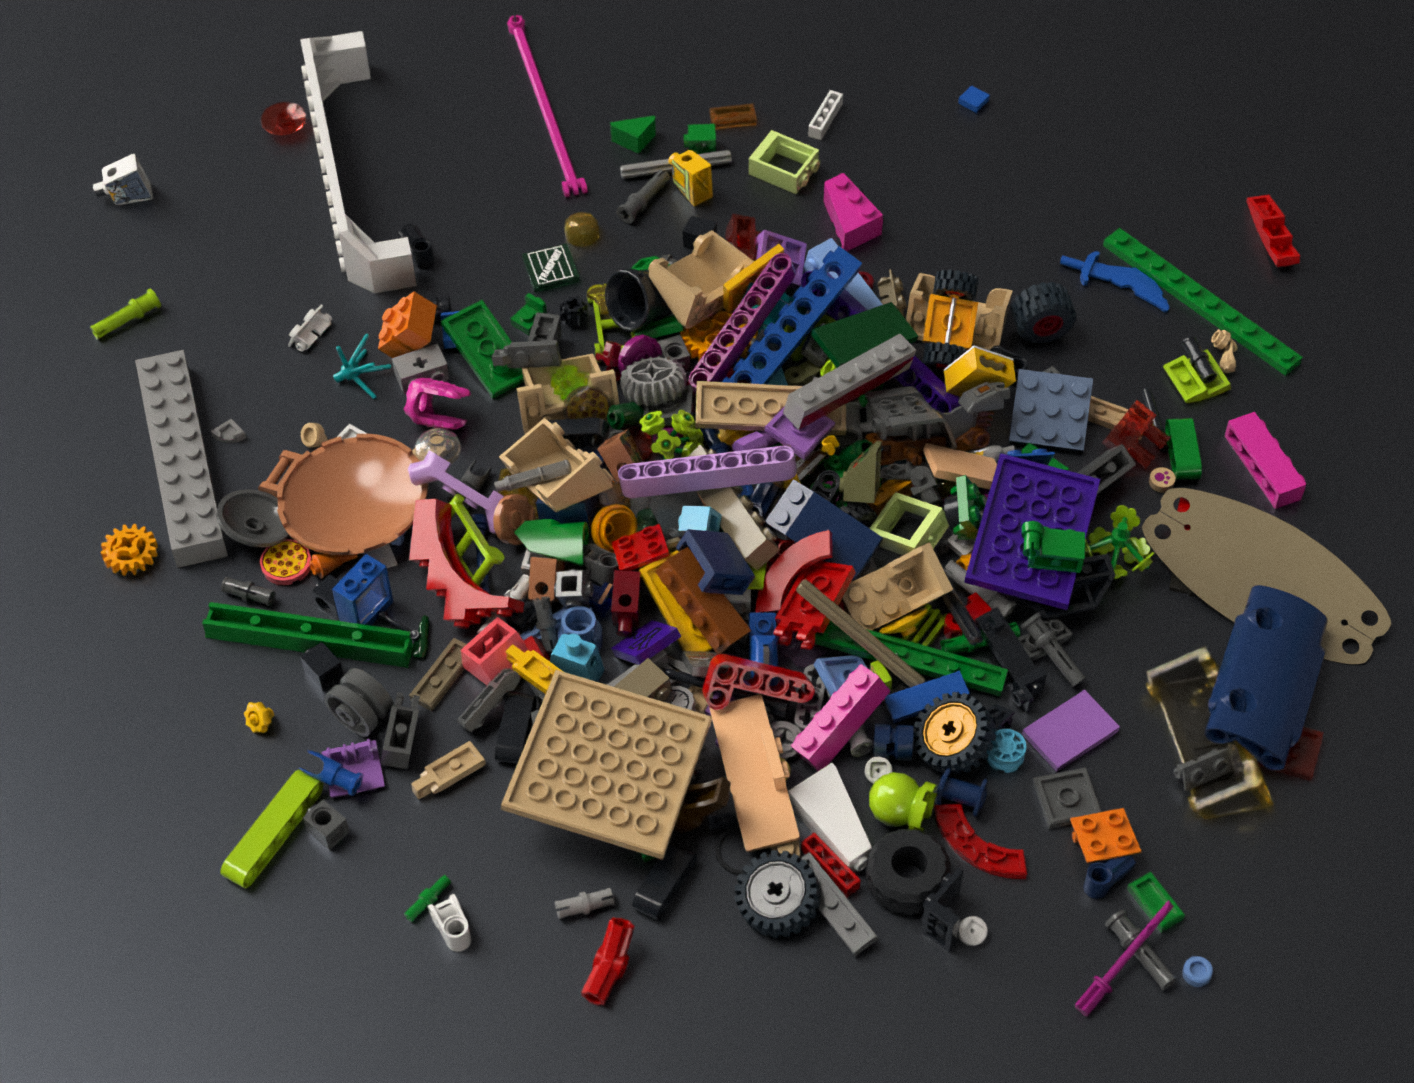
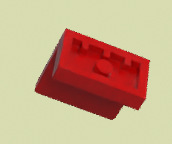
(640, 548)

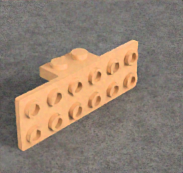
(755, 773)

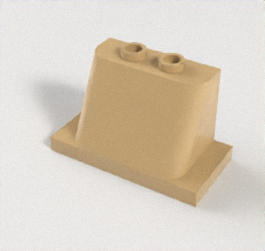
(538, 398)

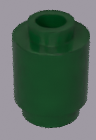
(624, 415)
(853, 451)

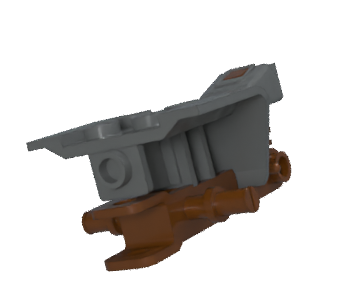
(908, 421)

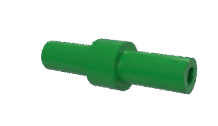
(427, 897)

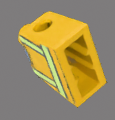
(692, 176)

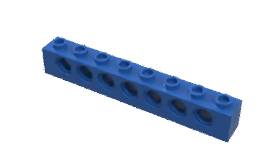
(846, 268)

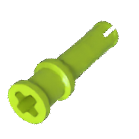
(135, 309)

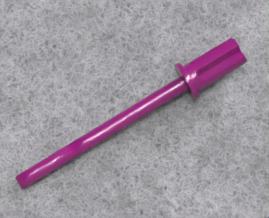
(1101, 987)

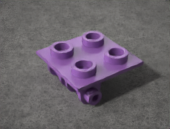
(361, 758)

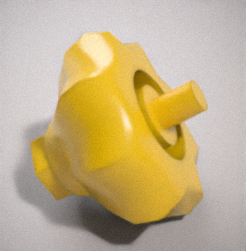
(258, 717)

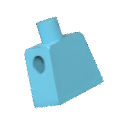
(577, 657)

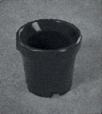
(633, 299)

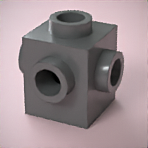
(573, 588)

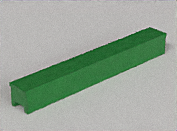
(304, 632)

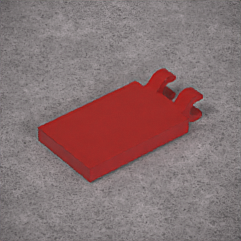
(800, 615)

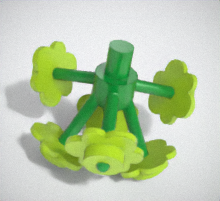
(1132, 548)

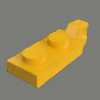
(532, 667)

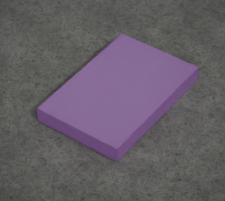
(1070, 730)

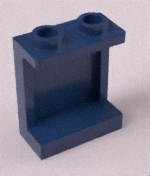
(720, 559)

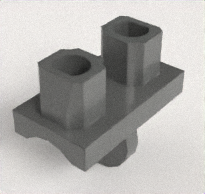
(926, 485)

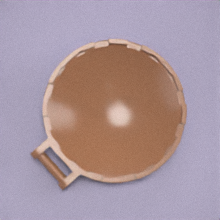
(346, 494)

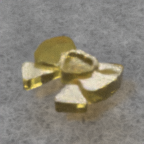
(597, 293)

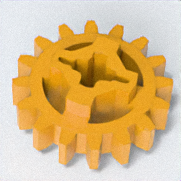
(129, 549)

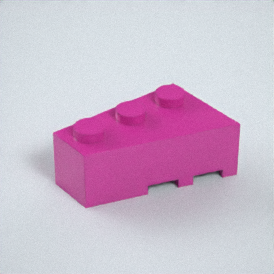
(851, 212)

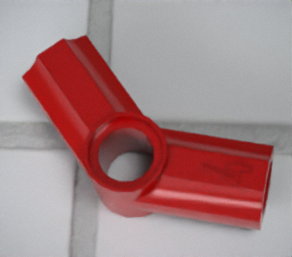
(609, 961)

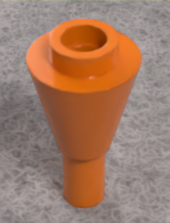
(326, 563)

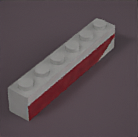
(849, 381)

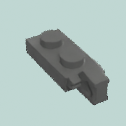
(528, 354)

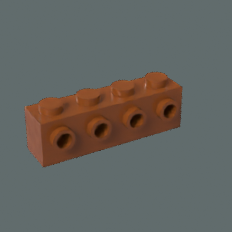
(708, 611)

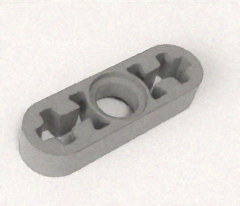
(803, 708)

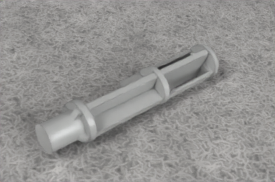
(534, 476)

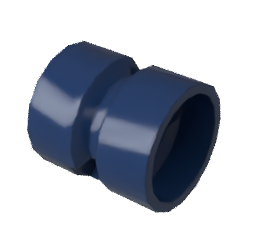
(902, 738)

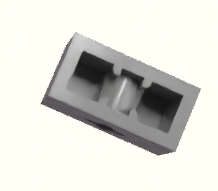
(420, 364)

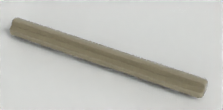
(859, 634)

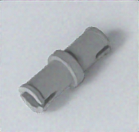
(584, 903)

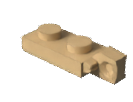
(448, 770)

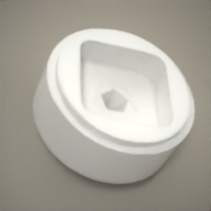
(876, 768)
(972, 931)

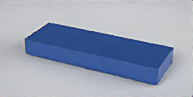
(914, 699)

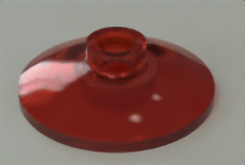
(283, 118)

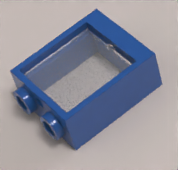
(363, 592)

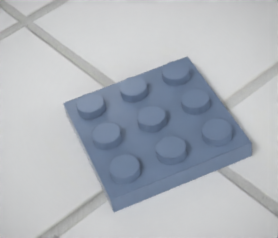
(1051, 410)

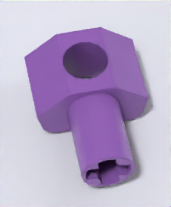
(754, 441)

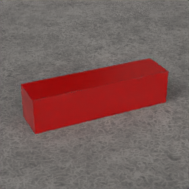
(831, 864)

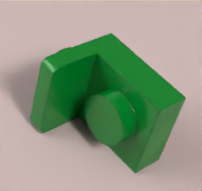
(525, 317)

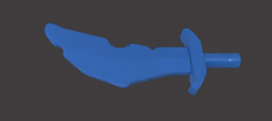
(1120, 276)

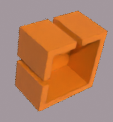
(407, 326)

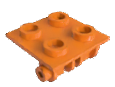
(1104, 835)

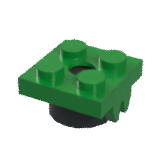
(965, 508)

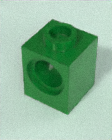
(701, 138)

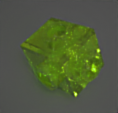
(560, 380)

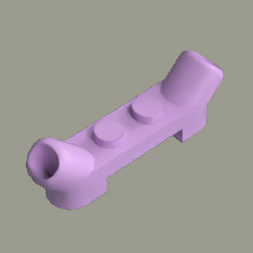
(435, 468)

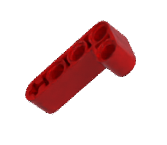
(759, 683)

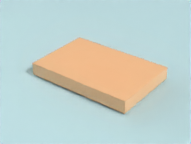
(952, 463)

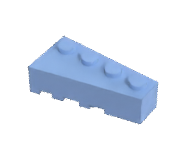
(857, 288)

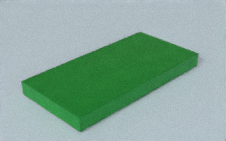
(476, 337)

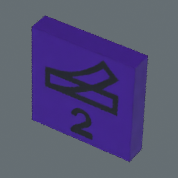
(646, 642)

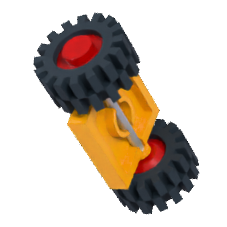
(949, 318)

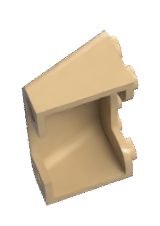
(546, 446)

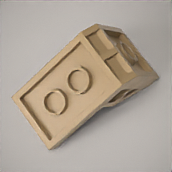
(896, 588)

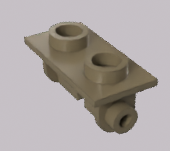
(892, 288)

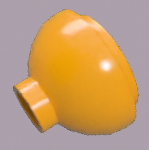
(611, 524)

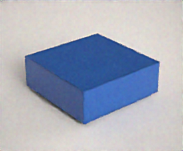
(973, 99)

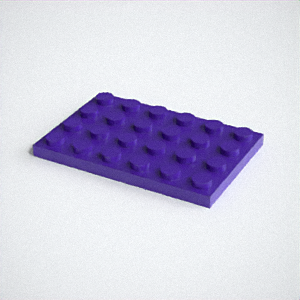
(1021, 494)

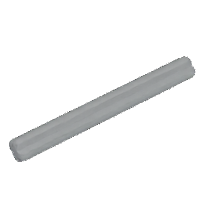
(653, 167)

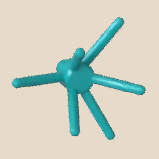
(351, 369)

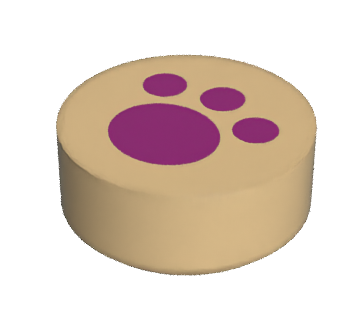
(1161, 479)

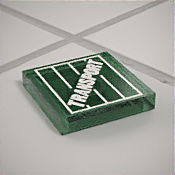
(550, 267)

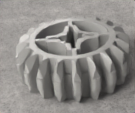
(653, 381)

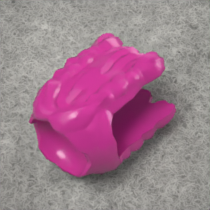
(420, 403)

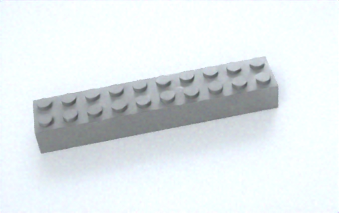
(180, 459)

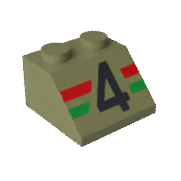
(862, 478)

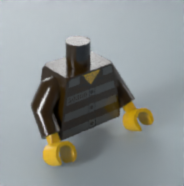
(812, 465)

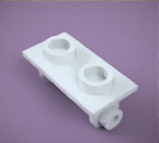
(314, 321)

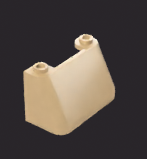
(696, 282)
(989, 317)

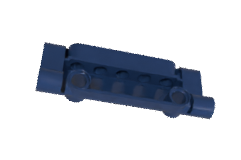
(1268, 675)

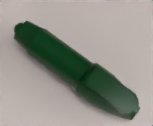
(421, 646)

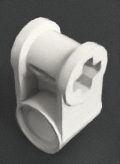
(450, 919)

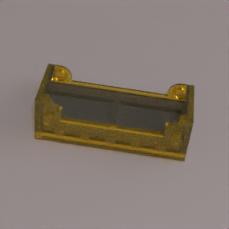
(1184, 694)

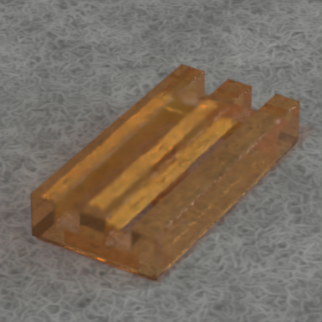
(733, 116)

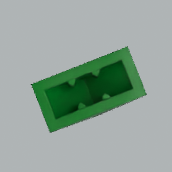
(633, 133)

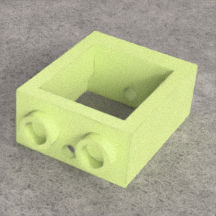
(788, 148)
(933, 525)

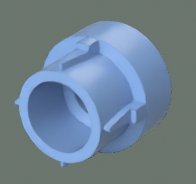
(582, 622)

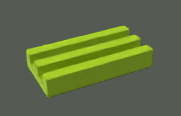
(934, 614)

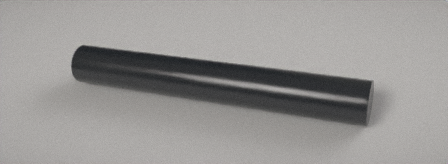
(1150, 404)

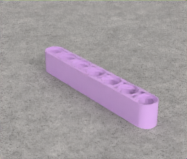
(707, 472)

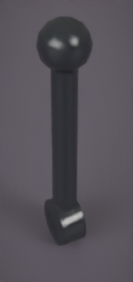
(383, 616)

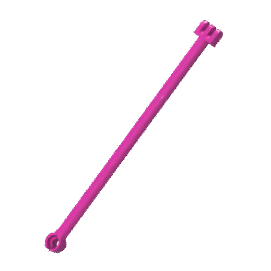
(572, 183)

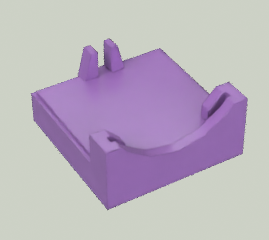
(795, 249)

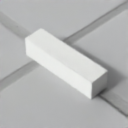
(825, 115)

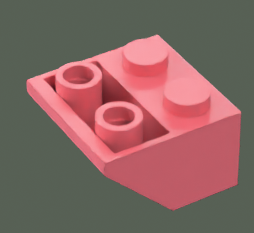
(486, 653)

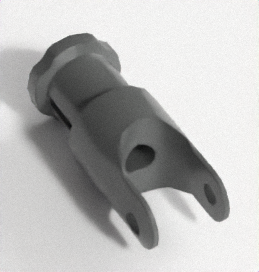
(473, 481)

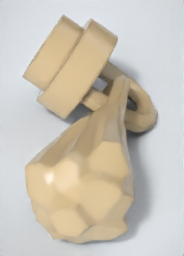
(1221, 340)

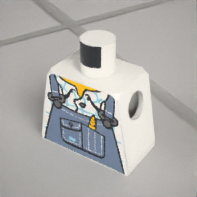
(124, 182)

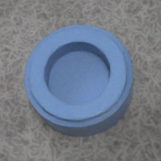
(1197, 971)

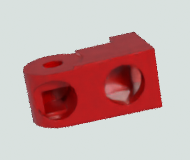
(975, 606)

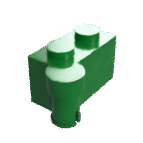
(1053, 547)

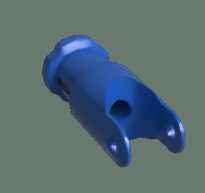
(335, 774)

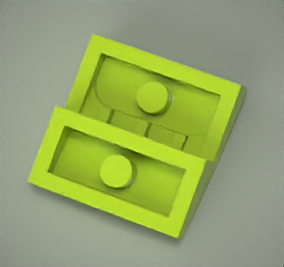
(1189, 382)

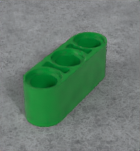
(1183, 449)

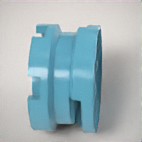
(1007, 751)

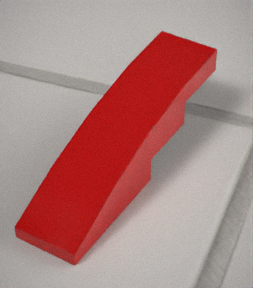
(1272, 230)

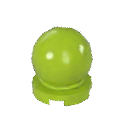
(900, 801)

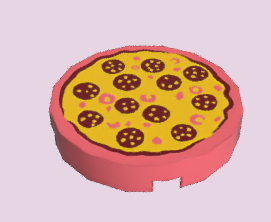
(285, 562)

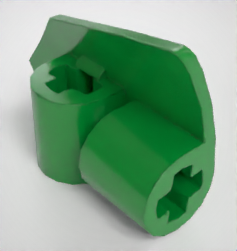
(554, 539)

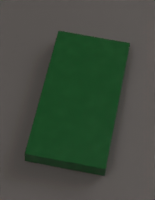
(862, 332)

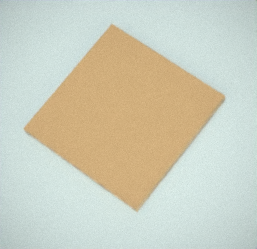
(607, 764)

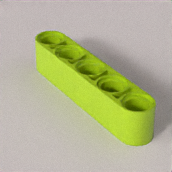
(271, 829)

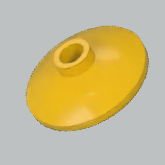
(906, 624)

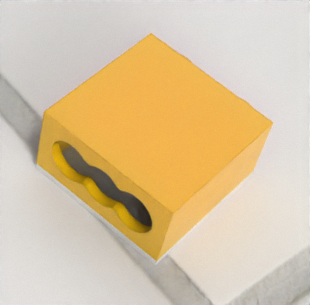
(976, 368)

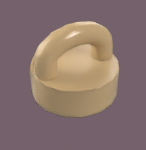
(313, 435)

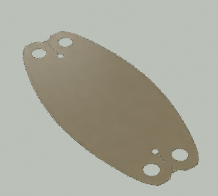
(1245, 547)

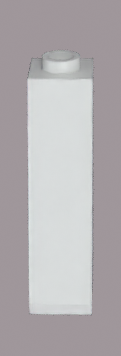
(828, 812)

